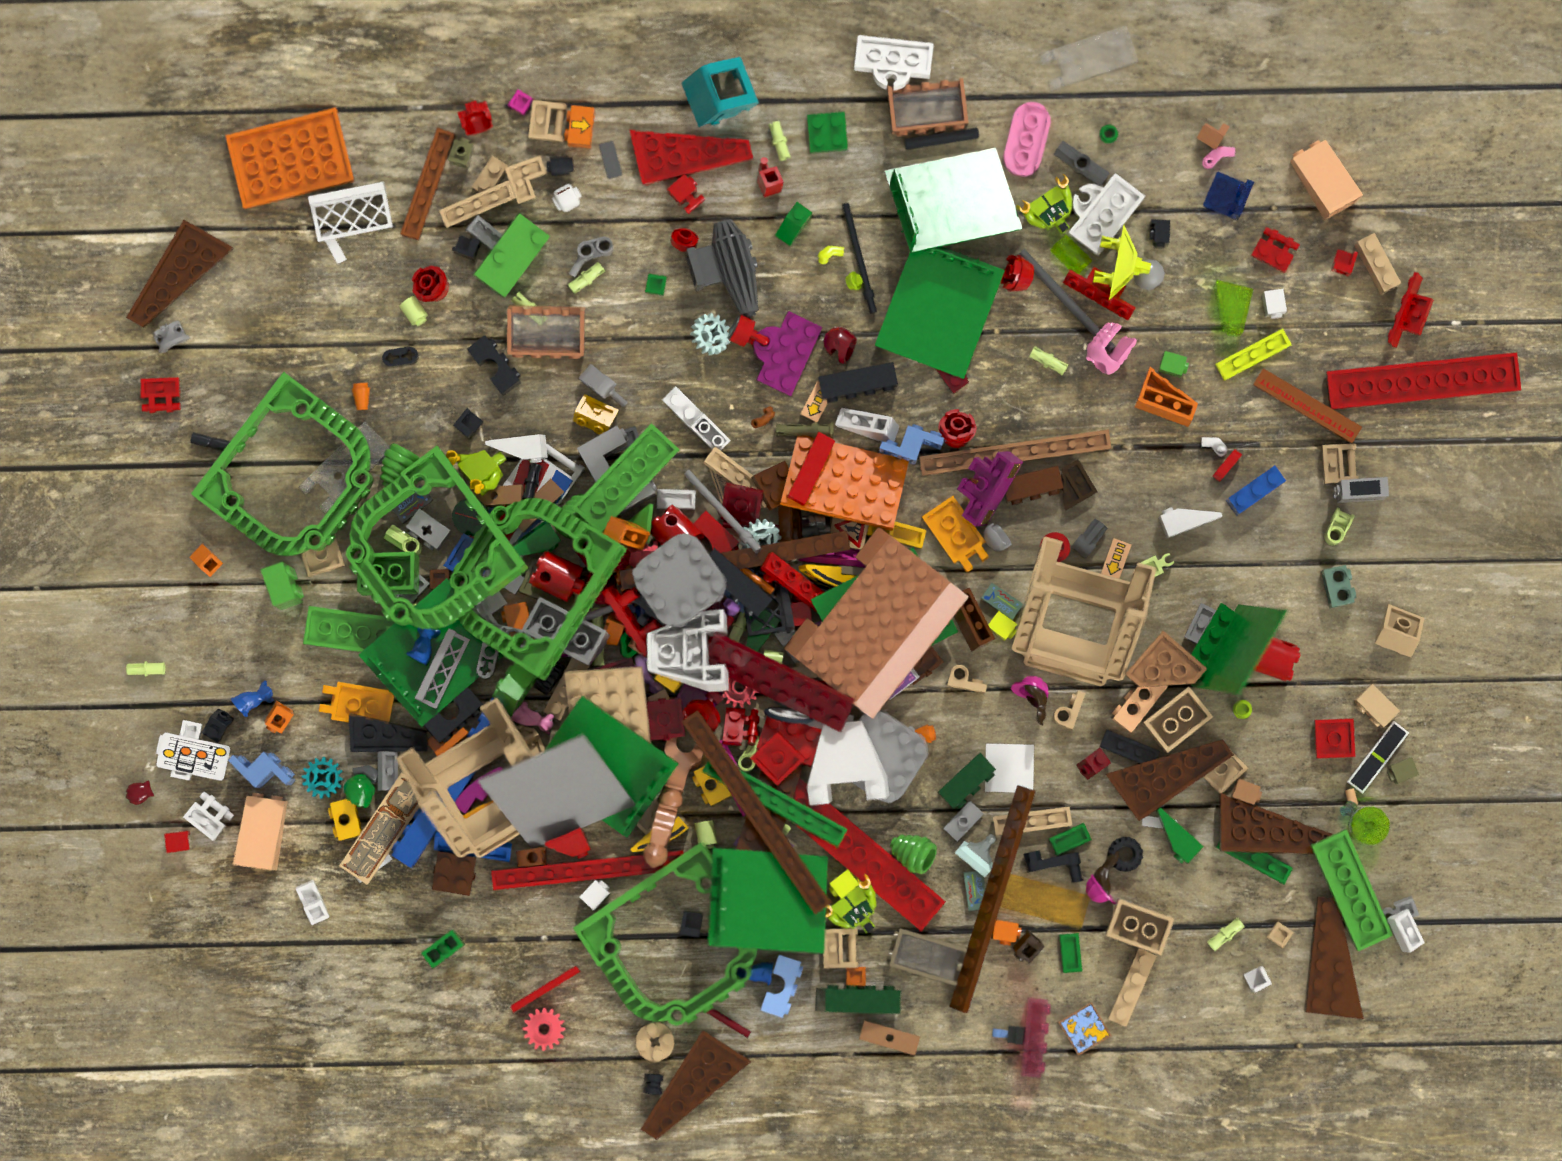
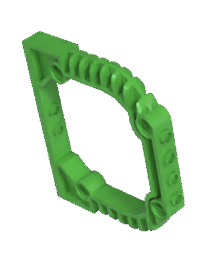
(216, 487)
(502, 558)
(602, 558)
(599, 930)

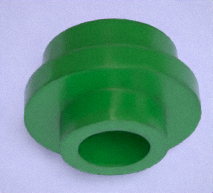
(1110, 128)

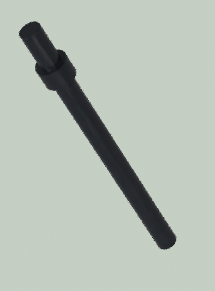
(868, 293)

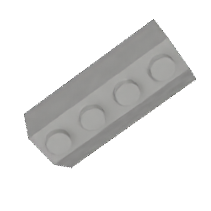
(547, 620)

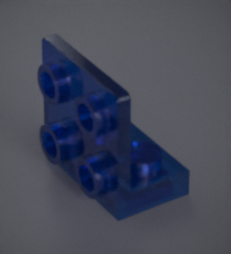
(1228, 195)

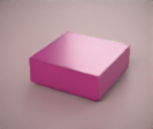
(520, 102)

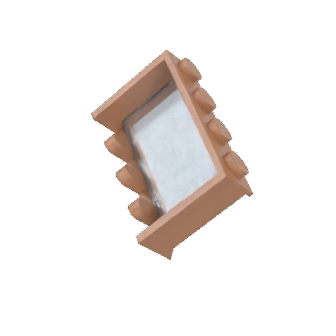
(928, 107)
(546, 331)

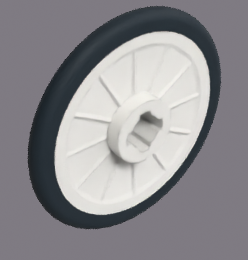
(787, 715)

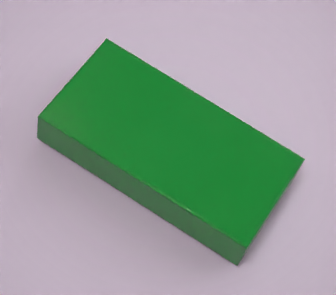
(1070, 839)
(1070, 953)

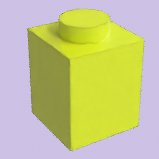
(1002, 626)
(843, 884)

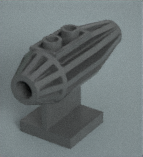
(727, 262)

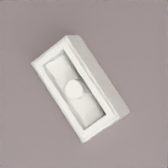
(1405, 931)

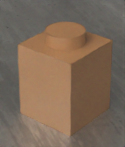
(1246, 792)

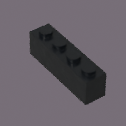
(858, 381)
(741, 586)

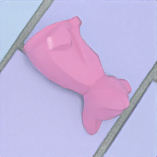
(527, 717)

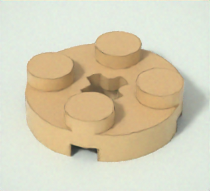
(644, 1046)

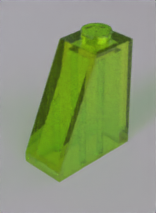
(1233, 306)

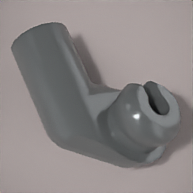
(367, 770)

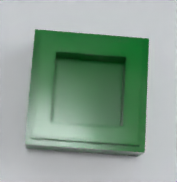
(656, 284)

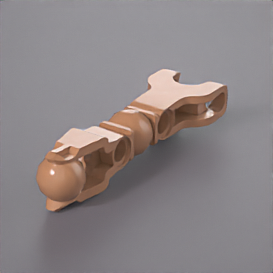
(670, 801)

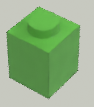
(1173, 364)

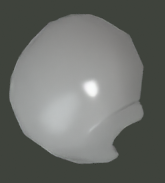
(1153, 279)
(996, 538)

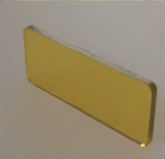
(1045, 901)

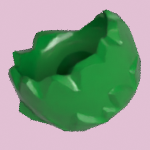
(359, 790)

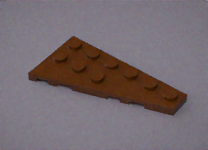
(182, 264)
(1157, 781)
(1262, 831)
(1331, 975)
(699, 1076)

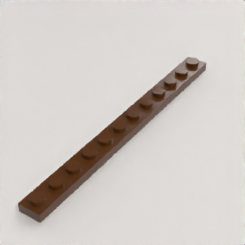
(785, 550)
(756, 812)
(992, 899)

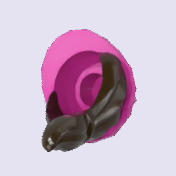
(1036, 693)
(1098, 885)

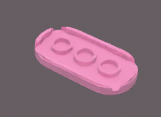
(1026, 139)

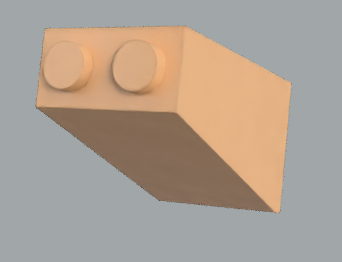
(1325, 179)
(261, 832)

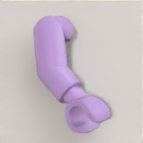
(654, 686)

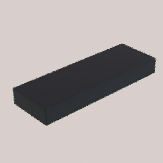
(1128, 748)

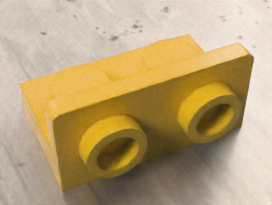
(594, 414)

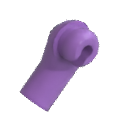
(731, 607)

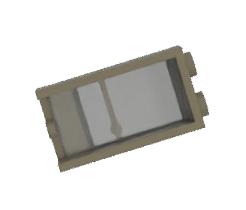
(926, 956)

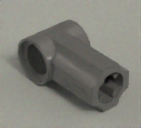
(1087, 541)

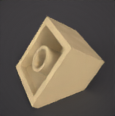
(1400, 631)

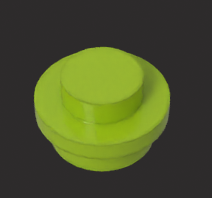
(853, 281)
(1242, 709)

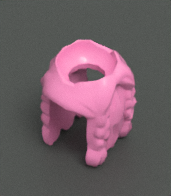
(1096, 349)

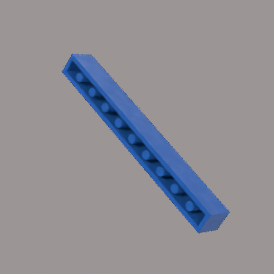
(422, 829)

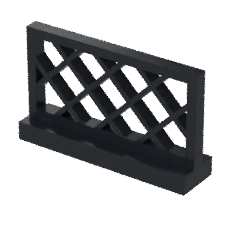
(784, 608)

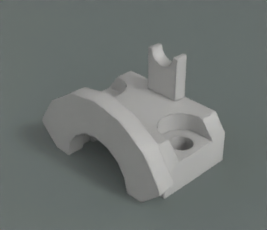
(170, 336)

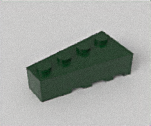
(858, 1000)

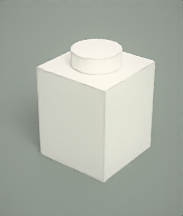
(1274, 303)
(595, 894)

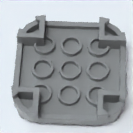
(679, 580)
(898, 749)

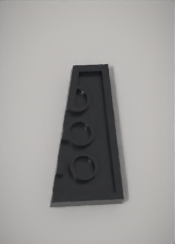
(383, 736)

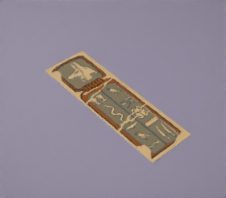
(382, 831)

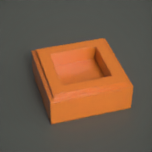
(856, 976)

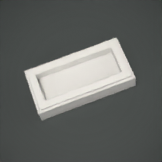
(679, 498)

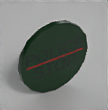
(465, 519)

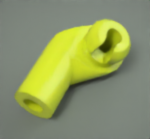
(828, 251)

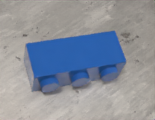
(1255, 490)

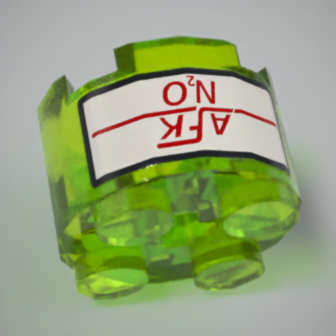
(1379, 821)

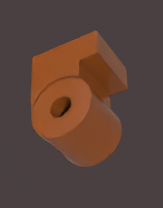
(531, 857)

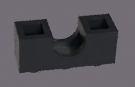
(485, 351)
(442, 728)

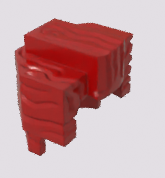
(475, 118)

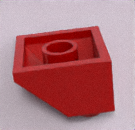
(571, 844)

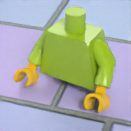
(479, 469)

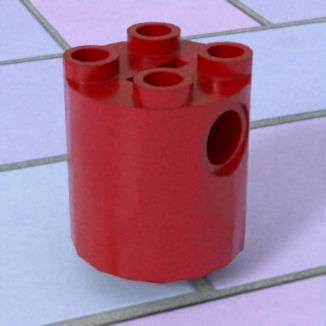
(672, 524)
(557, 576)
(1279, 659)

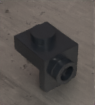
(217, 725)

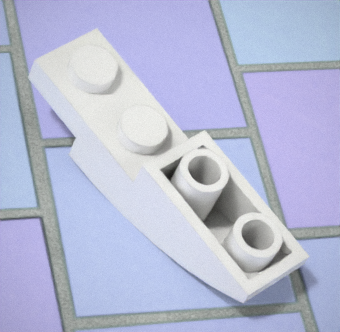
(695, 419)

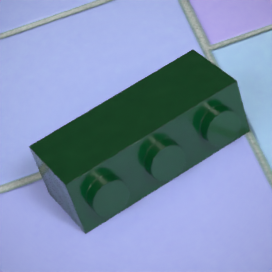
(967, 781)

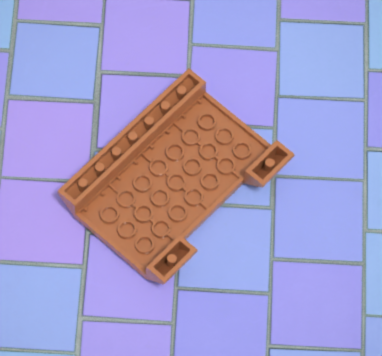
(878, 624)

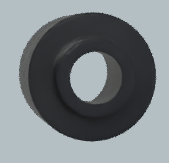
(560, 165)

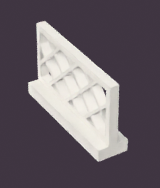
(347, 195)

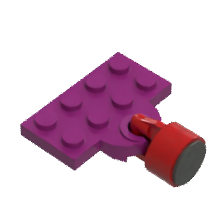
(780, 349)

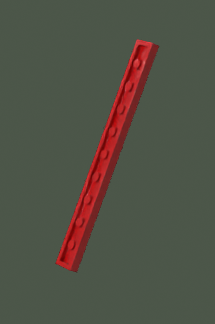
(576, 871)

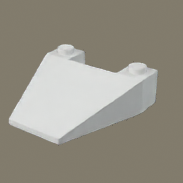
(683, 652)
(844, 759)

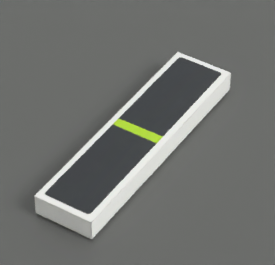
(1377, 757)

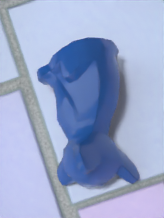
(422, 648)
(248, 700)
(760, 972)

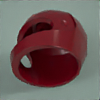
(841, 340)

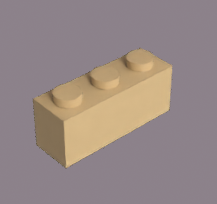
(1377, 264)

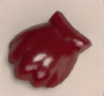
(139, 792)

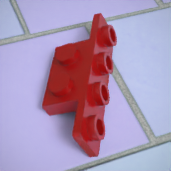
(1099, 293)
(1412, 313)

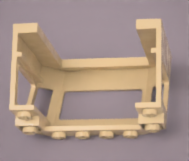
(1073, 655)
(489, 826)

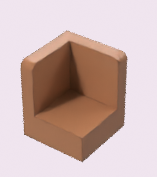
(1212, 136)

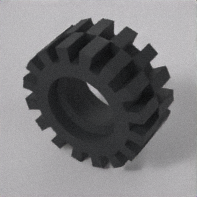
(546, 686)
(1134, 846)

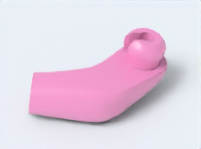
(1215, 155)

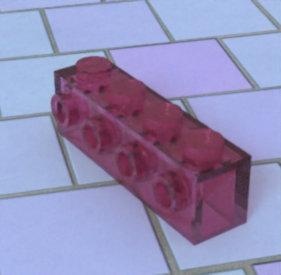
(1034, 1036)

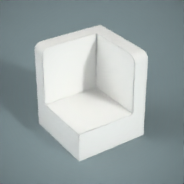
(1257, 979)

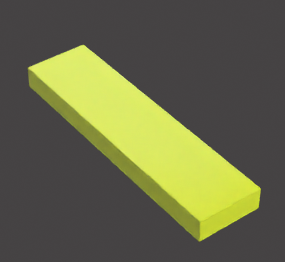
(1253, 354)

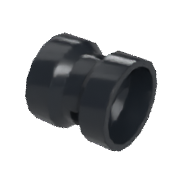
(653, 1084)

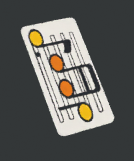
(193, 756)

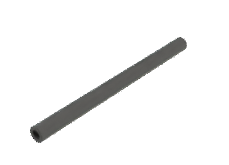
(1064, 298)

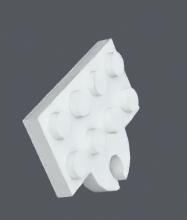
(893, 59)
(1104, 211)

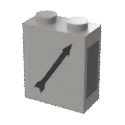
(1361, 490)

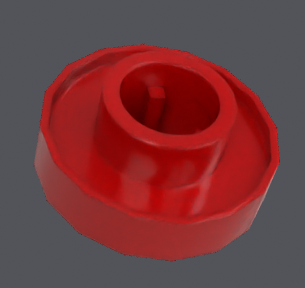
(684, 239)

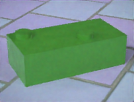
(511, 255)

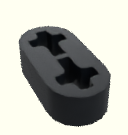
(401, 361)

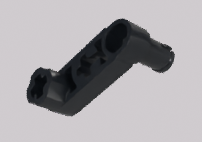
(1034, 863)

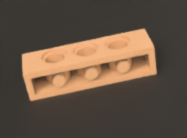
(1129, 721)

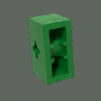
(443, 949)

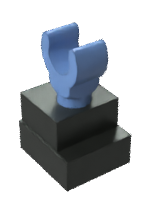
(1014, 1034)

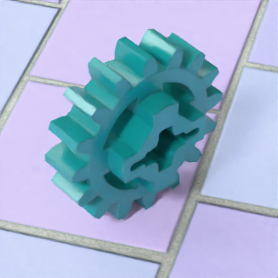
(312, 786)

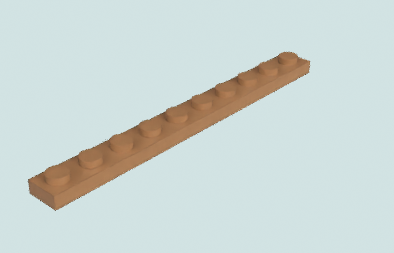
(1024, 451)

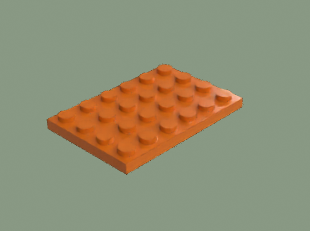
(290, 158)
(851, 485)

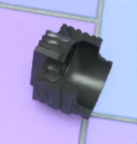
(815, 525)

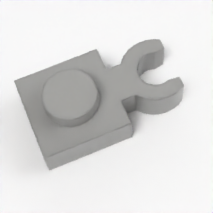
(1401, 905)

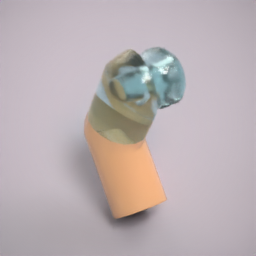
(1351, 804)

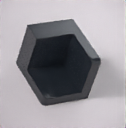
(467, 247)
(468, 423)
(691, 924)

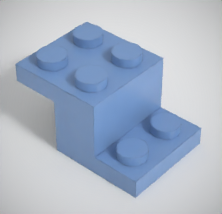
(912, 443)
(262, 769)

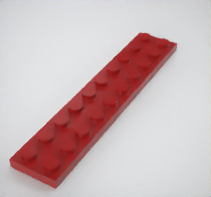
(1423, 381)
(887, 875)

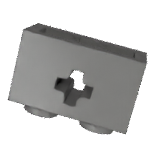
(439, 531)

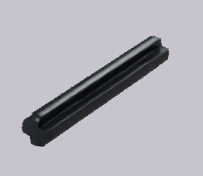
(941, 138)

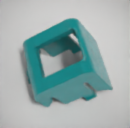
(704, 97)

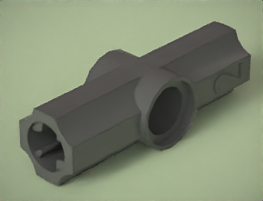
(1070, 156)

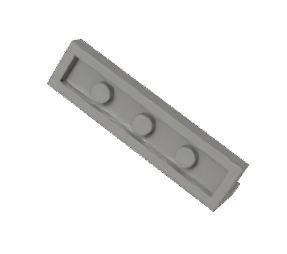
(433, 670)

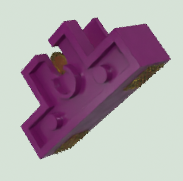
(988, 486)

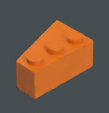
(1165, 400)

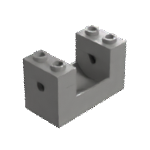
(604, 446)

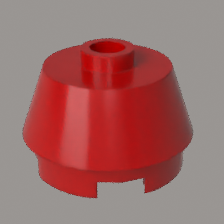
(1017, 274)
(430, 284)
(957, 428)

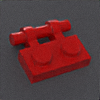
(1273, 255)
(160, 388)
(734, 726)

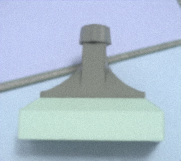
(978, 854)

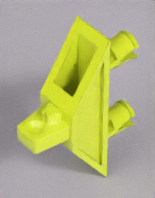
(1126, 264)

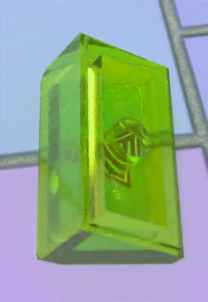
(1071, 254)

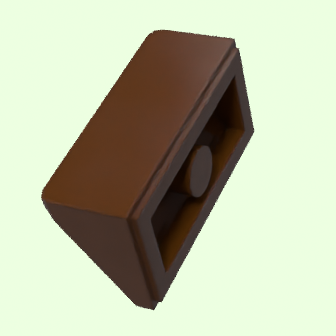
(789, 523)

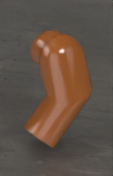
(762, 421)

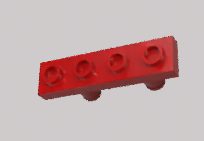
(791, 579)
(625, 615)

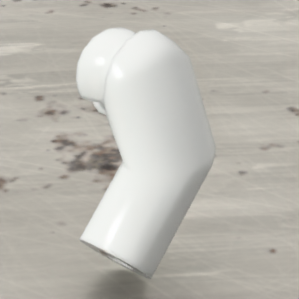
(1216, 444)

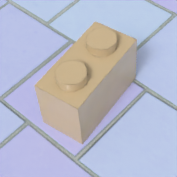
(1376, 706)

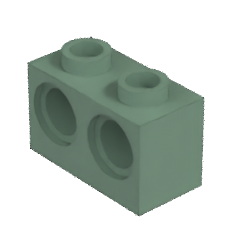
(1332, 587)

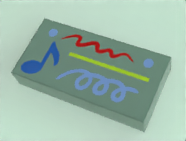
(1002, 601)
(974, 889)

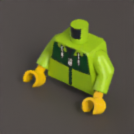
(1050, 208)
(855, 907)

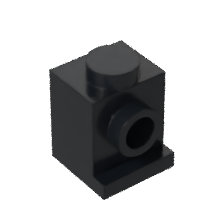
(1160, 233)

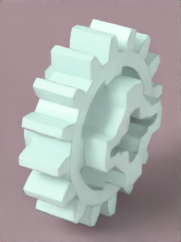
(710, 334)
(764, 531)

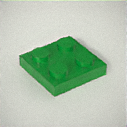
(827, 132)

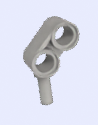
(594, 245)
(601, 384)

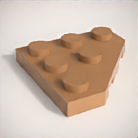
(1165, 664)

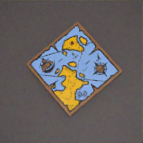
(1084, 1028)

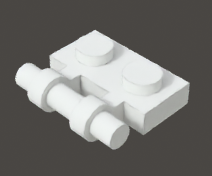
(205, 821)

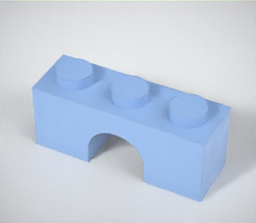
(778, 1003)

